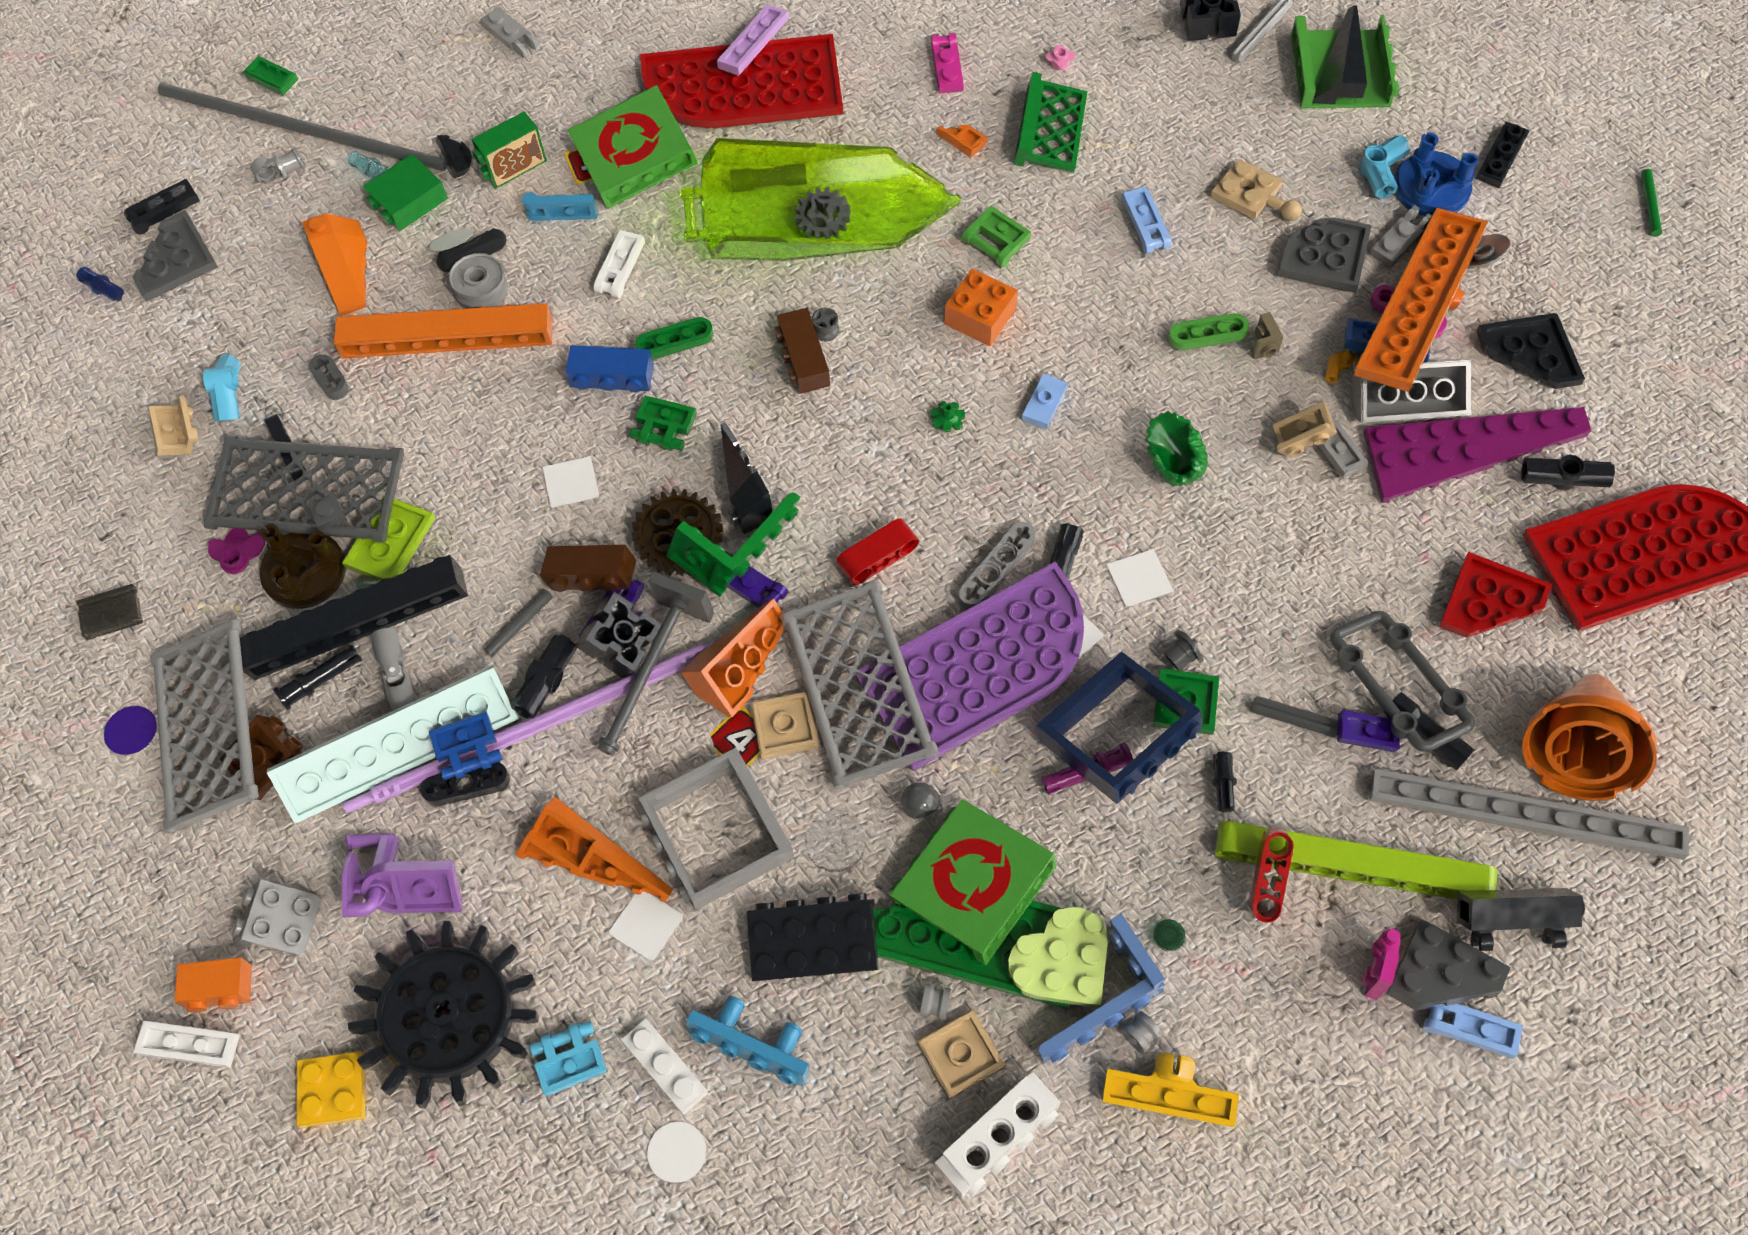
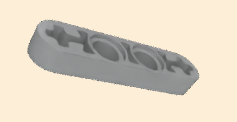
(994, 564)

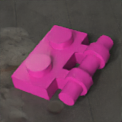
(1382, 972)

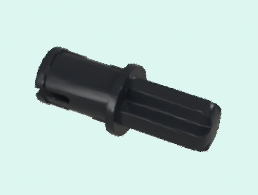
(1224, 781)

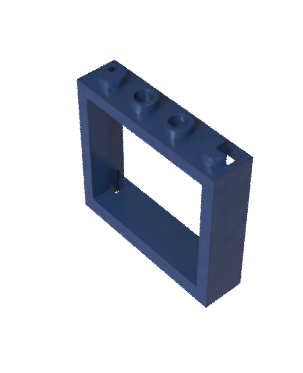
(1092, 694)

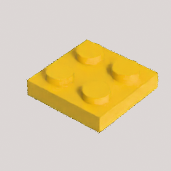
(330, 1090)

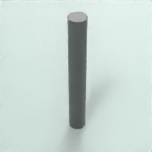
(518, 623)

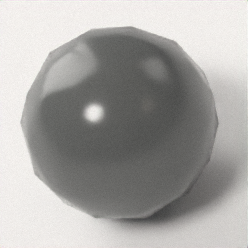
(919, 800)

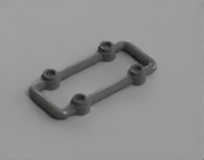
(1403, 723)

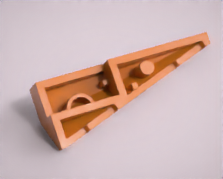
(572, 843)

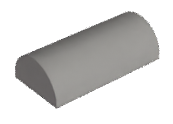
(1437, 391)

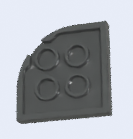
(1327, 253)

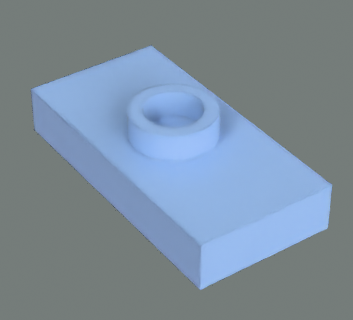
(1044, 401)

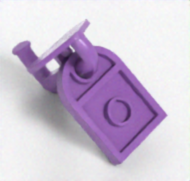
(396, 885)

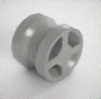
(935, 1002)
(1141, 1032)

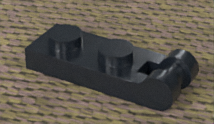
(160, 206)

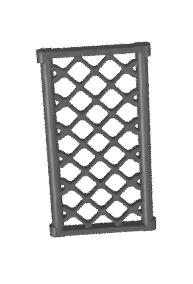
(232, 442)

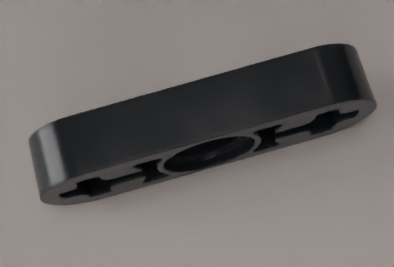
(280, 434)
(445, 797)

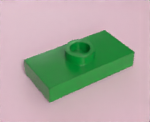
(270, 75)

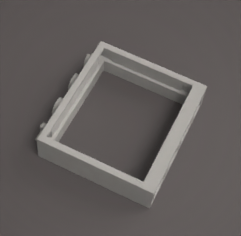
(689, 783)

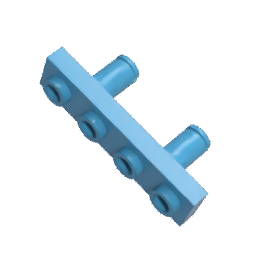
(758, 1054)

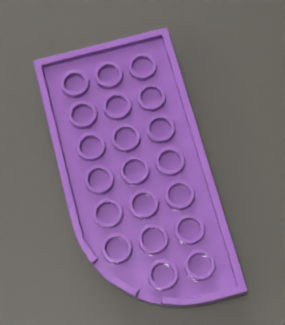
(987, 661)

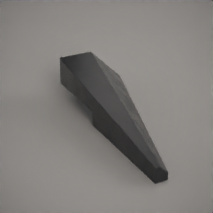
(1345, 67)

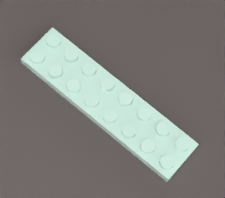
(384, 745)

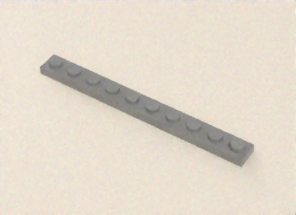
(1530, 814)

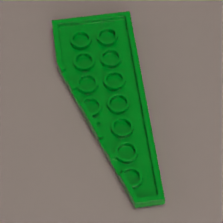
(919, 944)

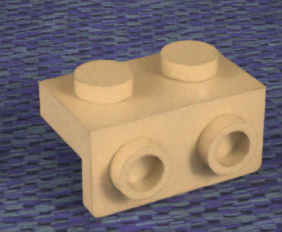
(173, 428)
(1304, 429)

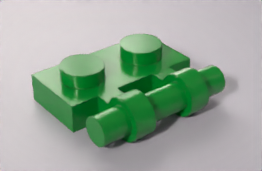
(666, 416)

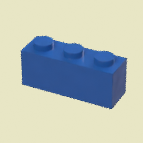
(609, 368)

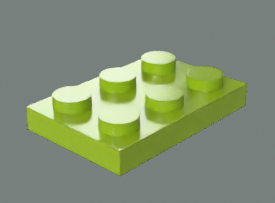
(388, 559)

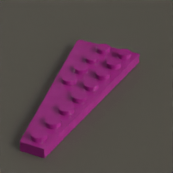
(1436, 451)

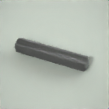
(1295, 716)

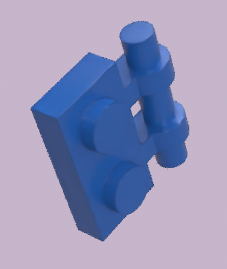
(463, 737)

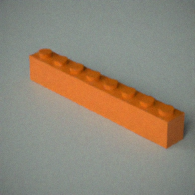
(443, 330)

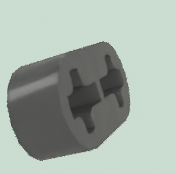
(325, 379)

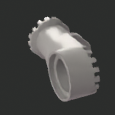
(277, 166)

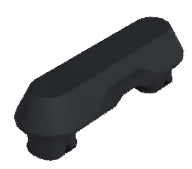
(486, 243)

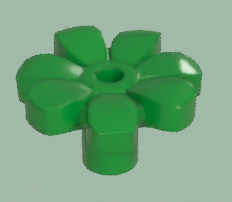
(948, 416)

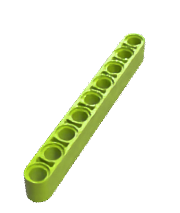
(1359, 862)

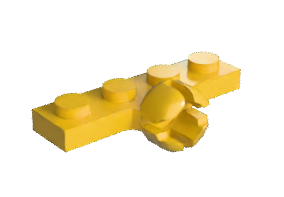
(1170, 1092)

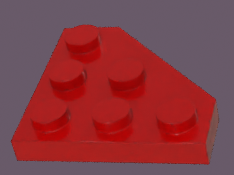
(1491, 596)

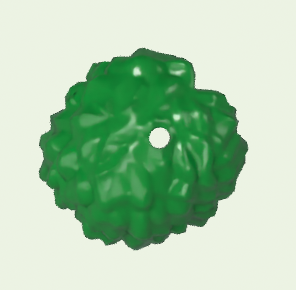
(1176, 449)

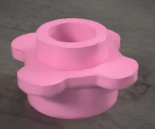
(1060, 57)

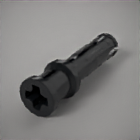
(305, 684)

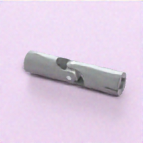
(390, 657)

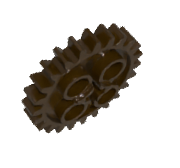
(675, 510)

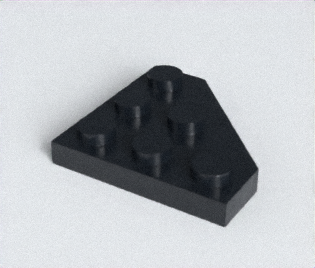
(1534, 347)

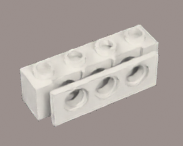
(1028, 1093)

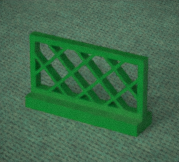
(1030, 124)

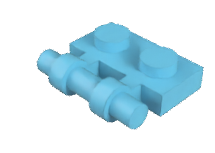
(572, 1066)

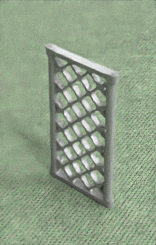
(237, 723)
(929, 748)

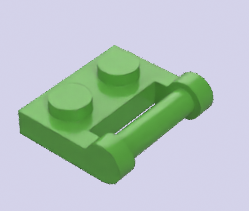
(999, 229)

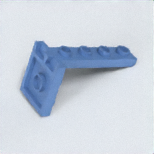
(1110, 1014)

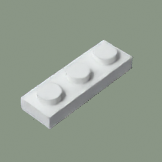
(186, 1044)
(664, 1066)

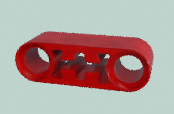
(877, 551)
(1279, 882)

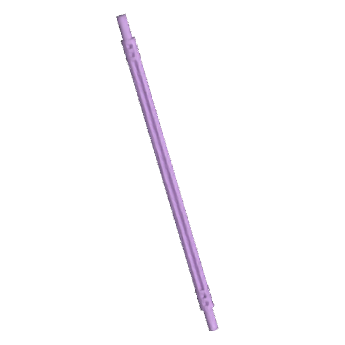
(526, 728)

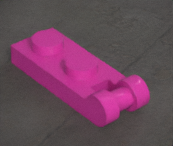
(947, 63)

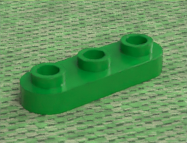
(683, 332)

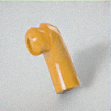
(1337, 363)

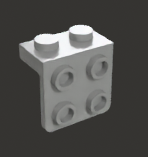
(276, 918)

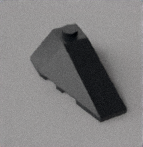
(746, 489)

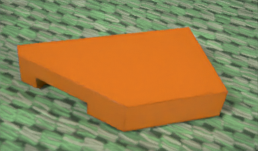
(963, 138)

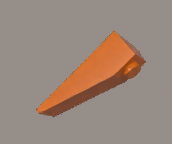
(341, 256)
(731, 665)

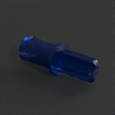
(99, 284)

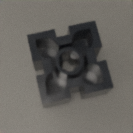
(1210, 17)
(620, 650)

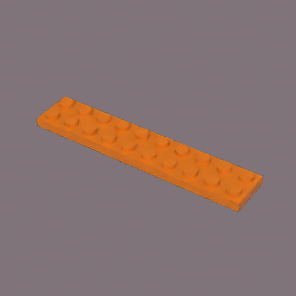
(1421, 300)

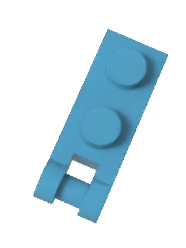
(559, 207)

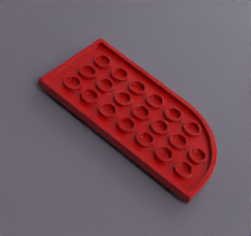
(780, 84)
(1642, 551)

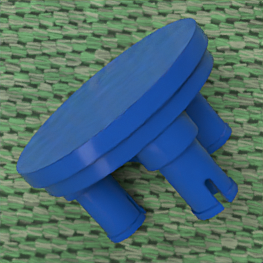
(1435, 178)

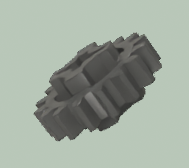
(828, 205)

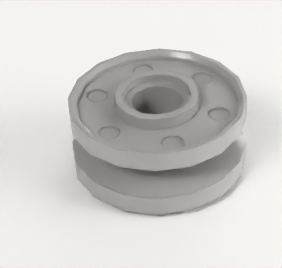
(478, 281)

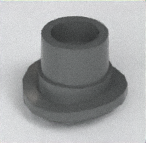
(1182, 651)

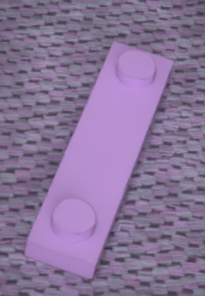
(752, 39)

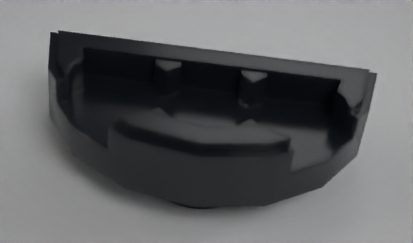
(456, 155)

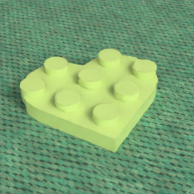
(1064, 961)

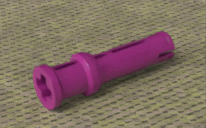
(1110, 761)

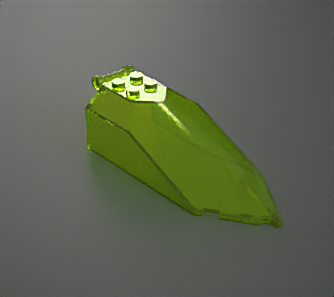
(755, 184)

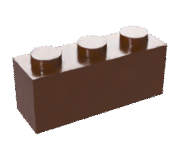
(802, 351)
(588, 567)

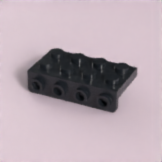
(812, 938)

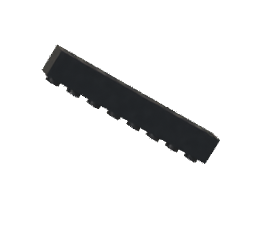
(352, 617)

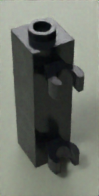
(1520, 909)

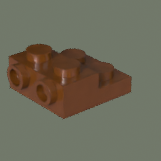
(268, 748)

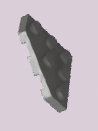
(173, 257)
(1444, 970)

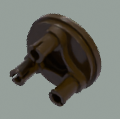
(300, 567)

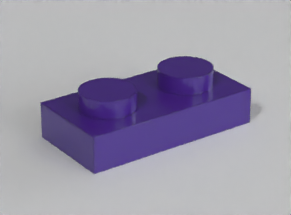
(1366, 731)

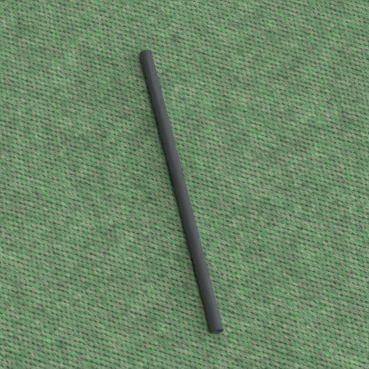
(299, 125)

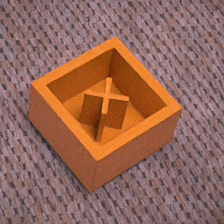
(981, 307)

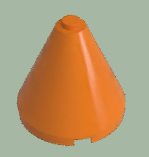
(1590, 742)

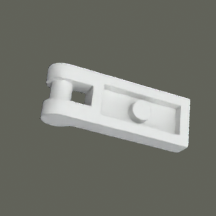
(619, 263)

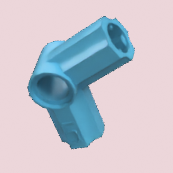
(1377, 162)
(222, 385)

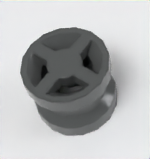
(829, 318)

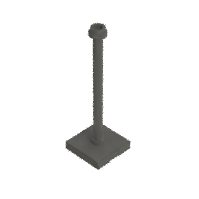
(679, 598)

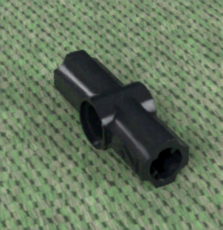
(1567, 472)
(543, 676)

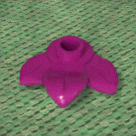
(236, 546)

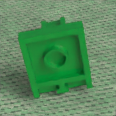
(709, 561)

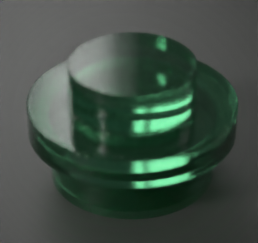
(1169, 935)

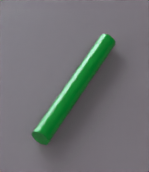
(1651, 202)

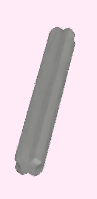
(1259, 31)

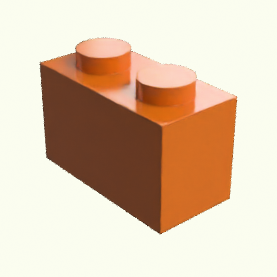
(213, 984)

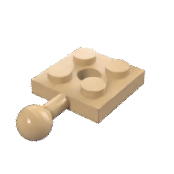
(1253, 201)

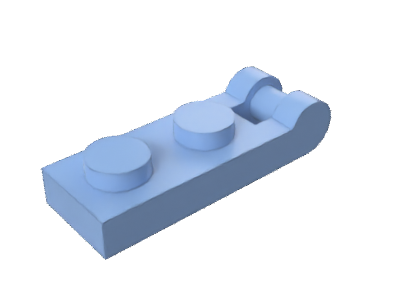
(1146, 219)
(1475, 1028)

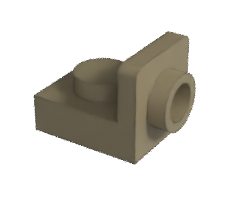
(1268, 337)

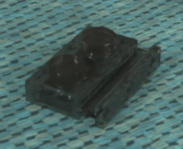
(109, 612)

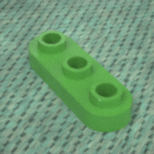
(1218, 327)

